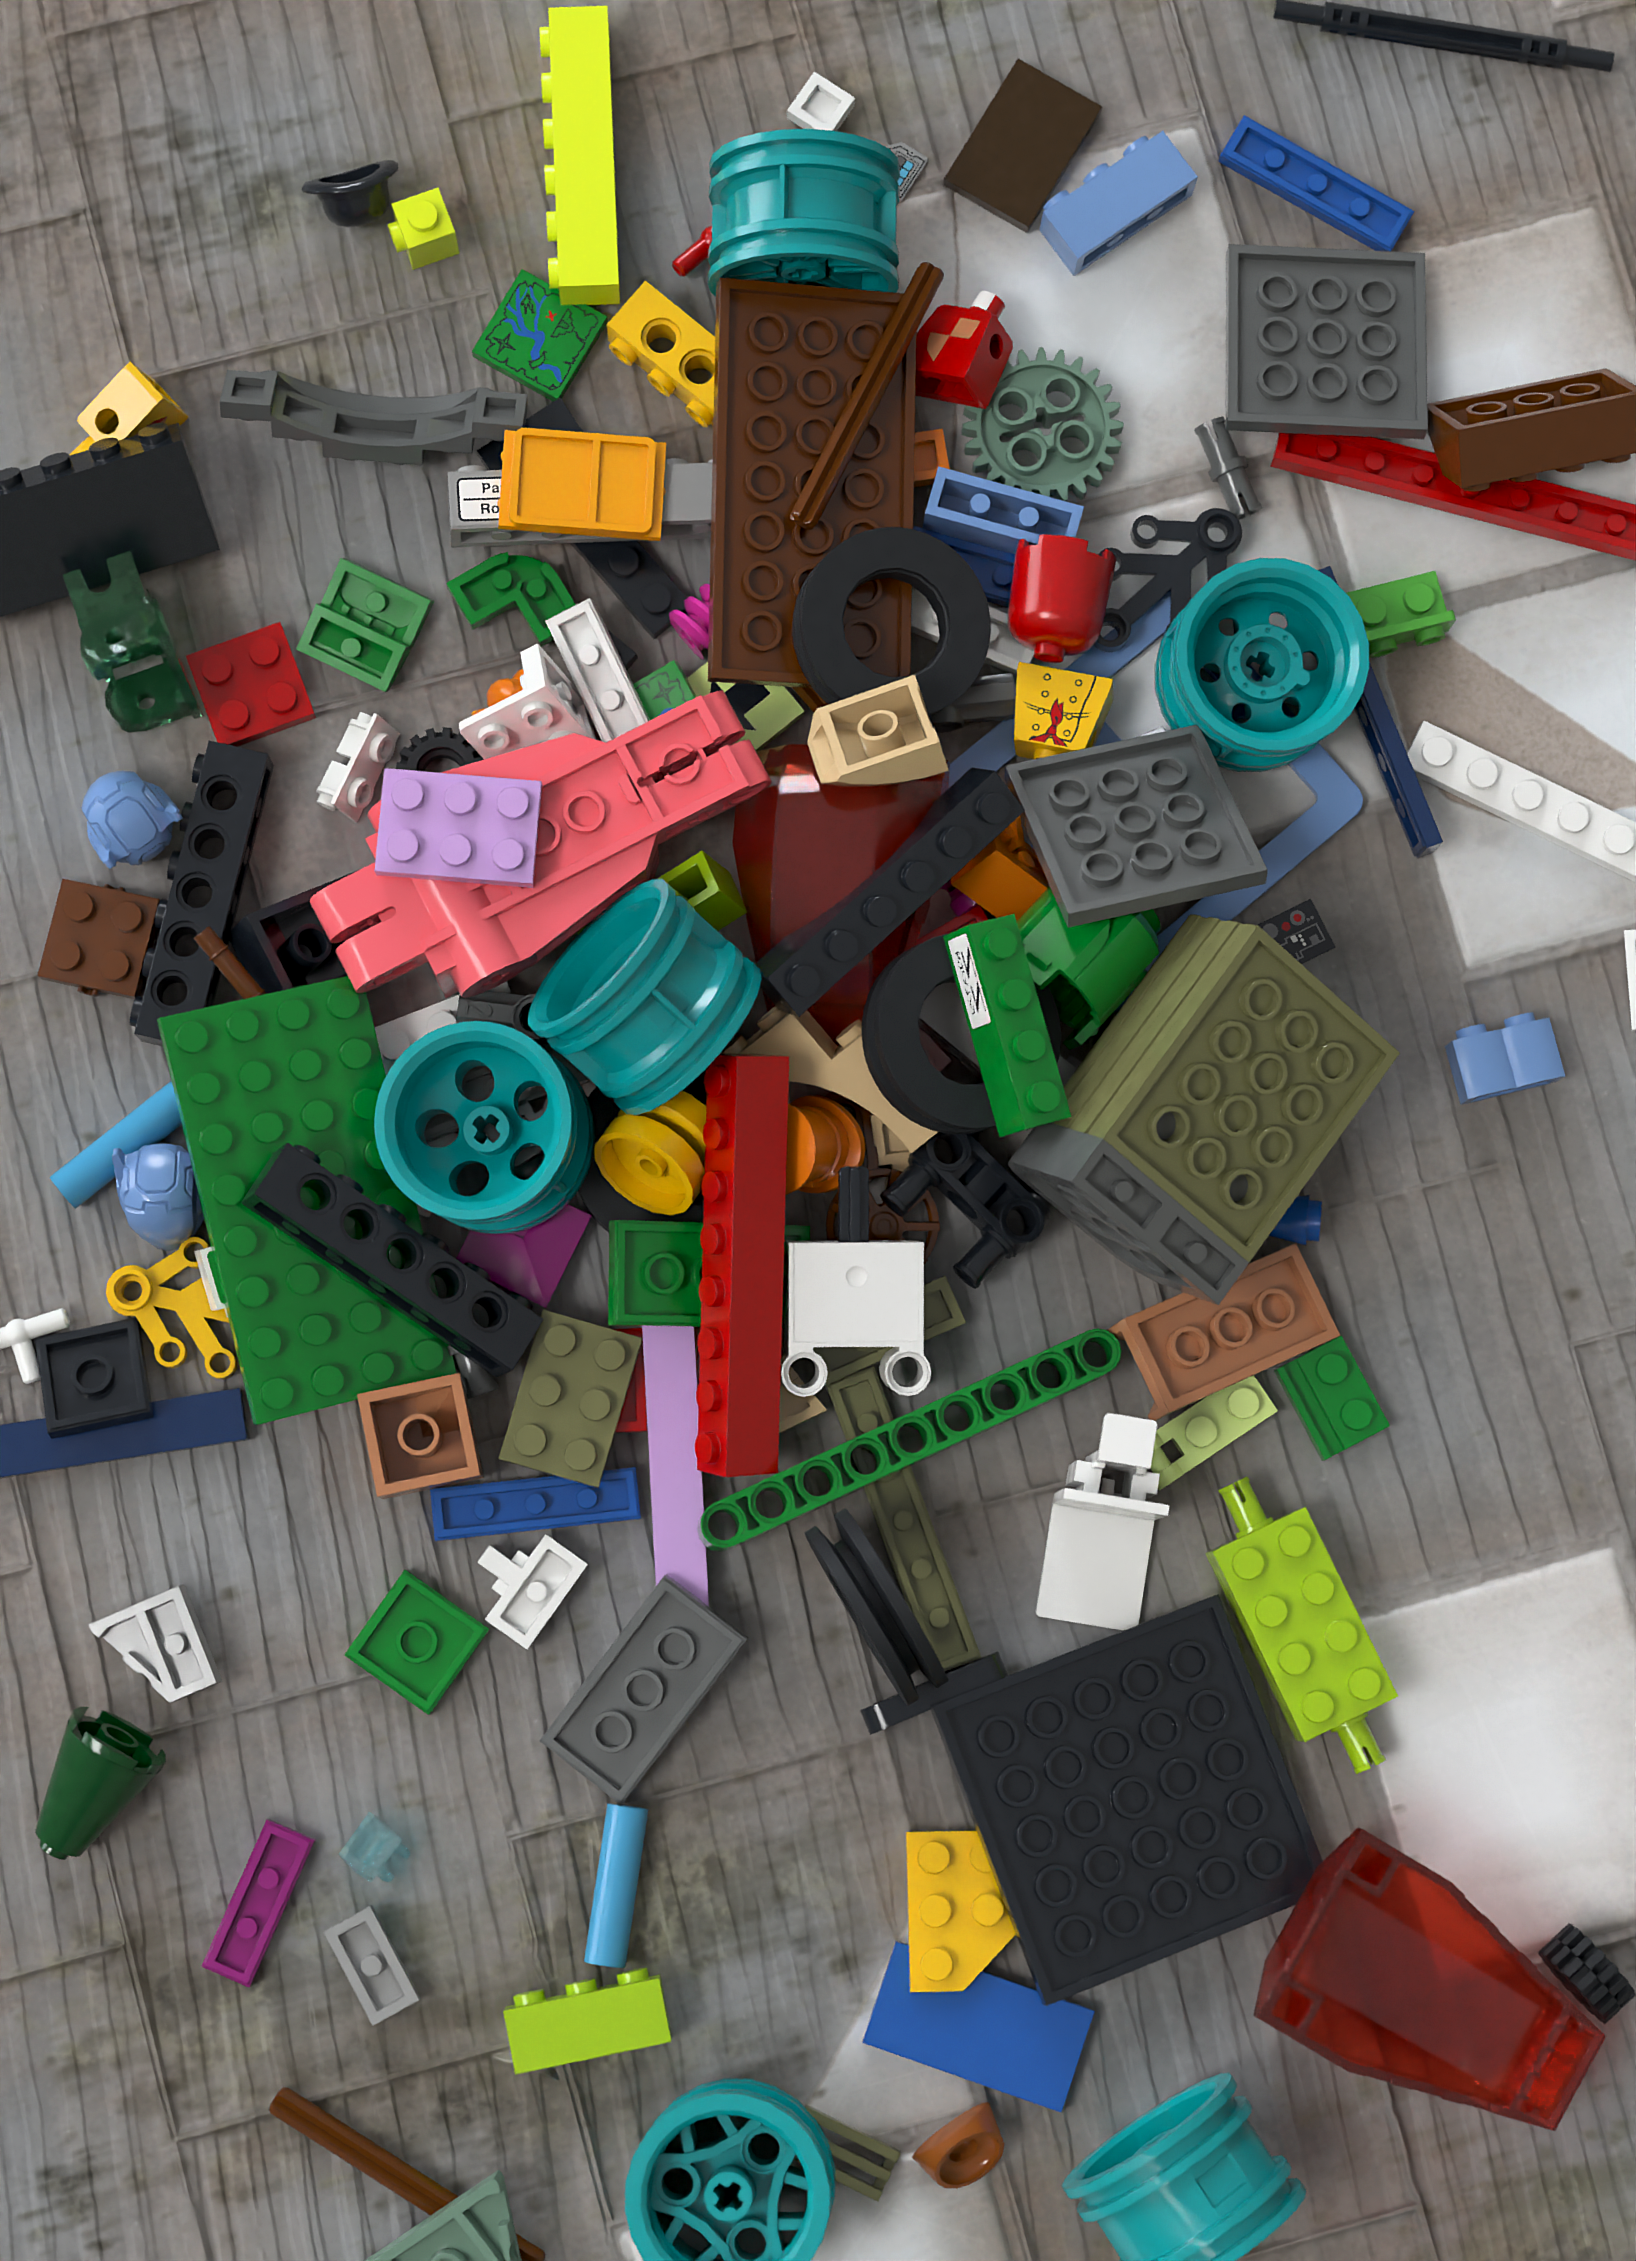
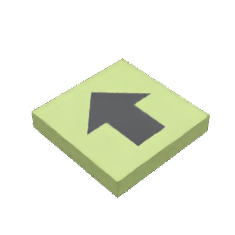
(762, 709)

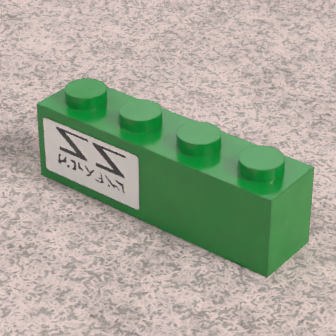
(1007, 1025)

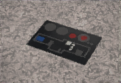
(1300, 932)

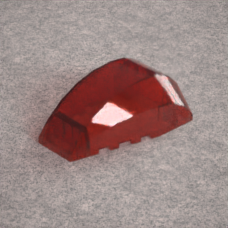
(809, 847)
(1421, 1990)

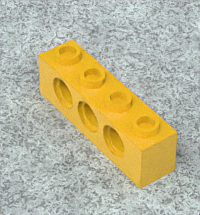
(653, 316)

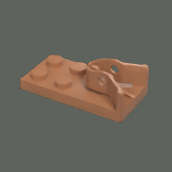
(1201, 1347)

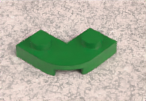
(507, 583)

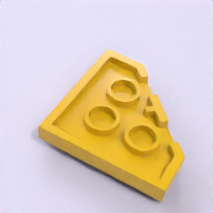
(952, 1910)

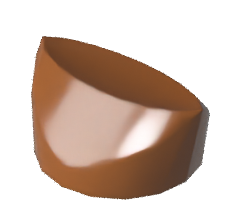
(962, 2148)

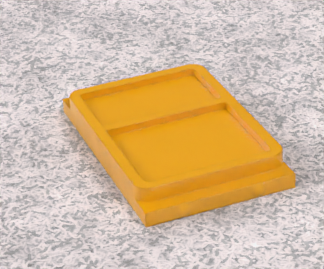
(582, 484)

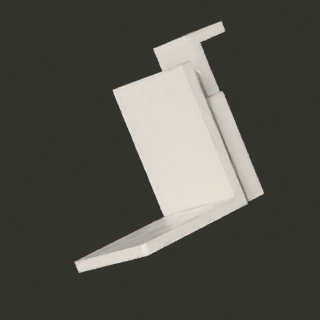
(1100, 1537)

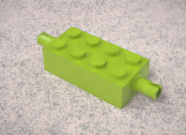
(1301, 1625)

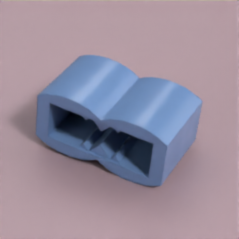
(1504, 1059)

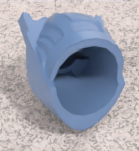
(128, 818)
(159, 1194)

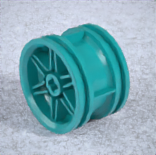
(805, 210)
(1318, 622)
(645, 997)

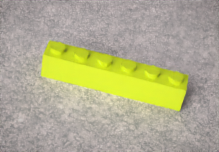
(582, 156)

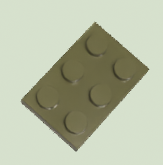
(570, 1399)

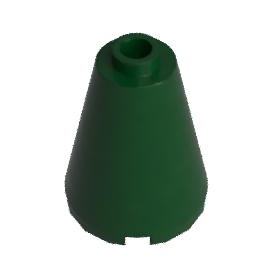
(93, 1780)

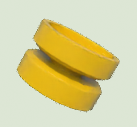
(656, 1155)

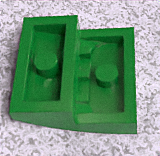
(365, 625)

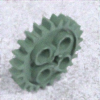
(1056, 468)

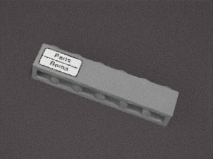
(475, 511)

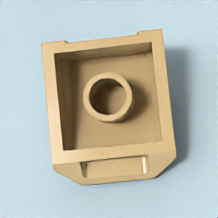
(876, 738)

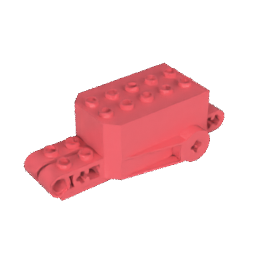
(596, 841)

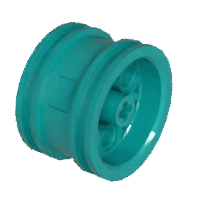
(729, 2160)
(1187, 2180)

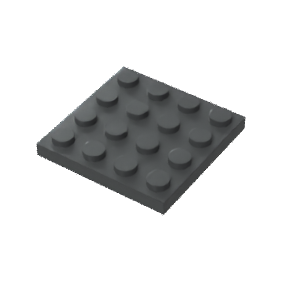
(1326, 341)
(1135, 825)

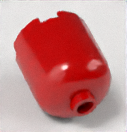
(1059, 596)

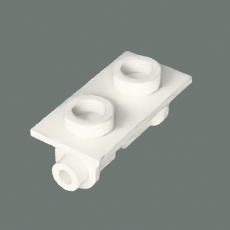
(369, 746)

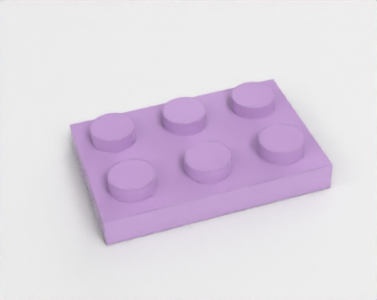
(458, 828)

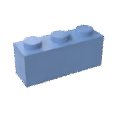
(1117, 201)
(995, 512)

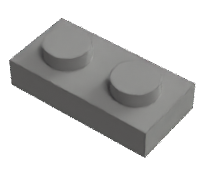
(372, 1965)

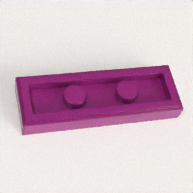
(258, 1903)

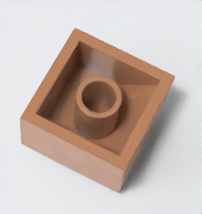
(420, 1436)

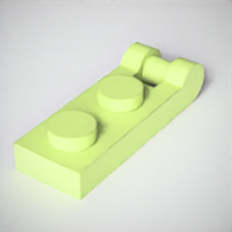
(1210, 1427)

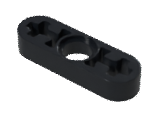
(961, 1680)

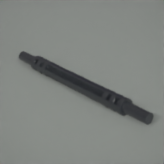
(1443, 35)

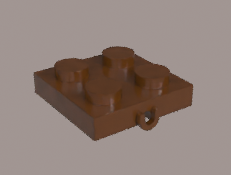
(99, 939)

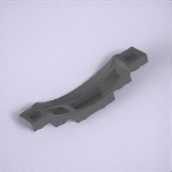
(371, 425)

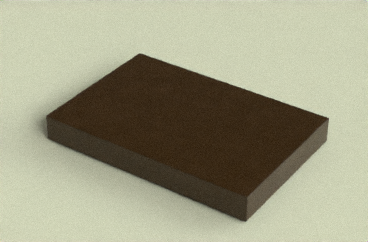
(1022, 145)

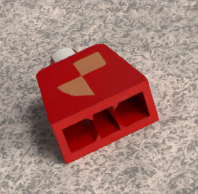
(962, 352)

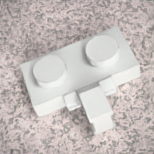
(530, 1587)

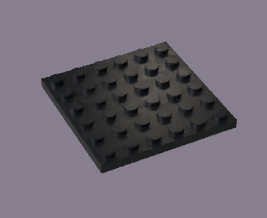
(1129, 1798)

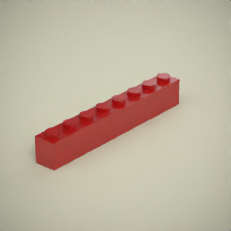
(742, 1264)

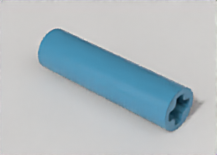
(94, 1165)
(616, 1885)

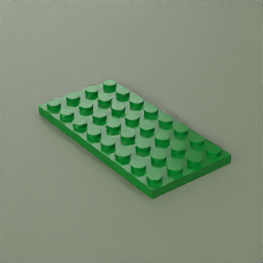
(308, 1075)

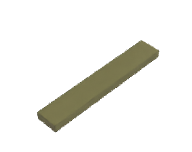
(905, 1525)

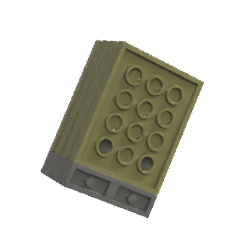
(1205, 1107)

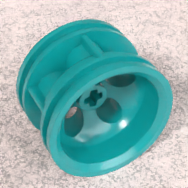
(429, 1083)

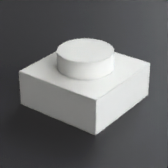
(820, 105)

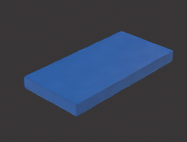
(985, 2034)

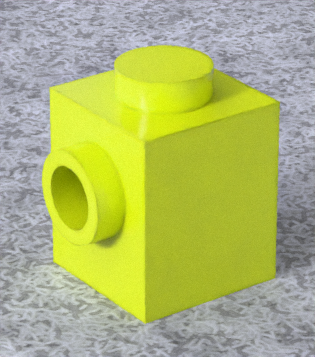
(423, 229)

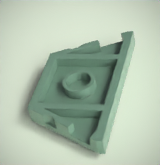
(466, 2229)

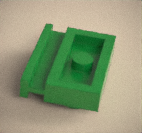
(1331, 1398)

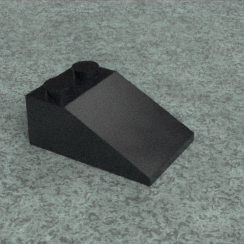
(286, 944)

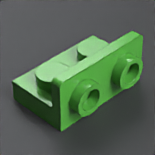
(1403, 613)

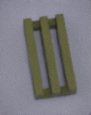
(881, 2173)

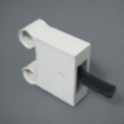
(854, 1294)

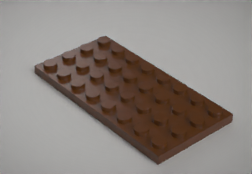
(779, 389)

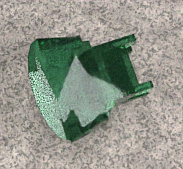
(124, 628)

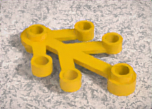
(189, 1303)

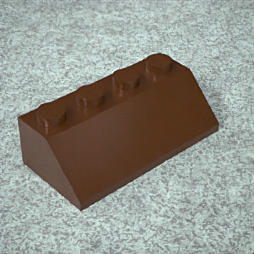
(1534, 429)

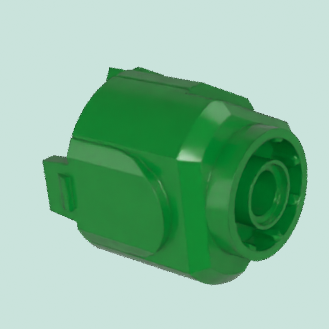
(1088, 964)

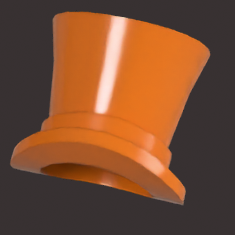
(819, 1143)

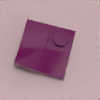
(529, 1259)

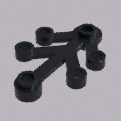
(1169, 571)

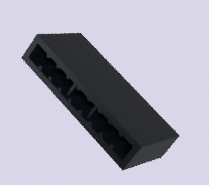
(96, 506)

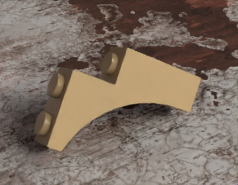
(822, 1063)

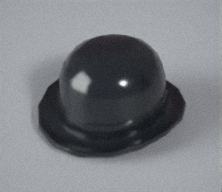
(354, 195)

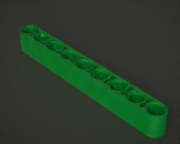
(930, 1424)

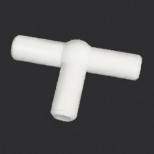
(19, 1335)

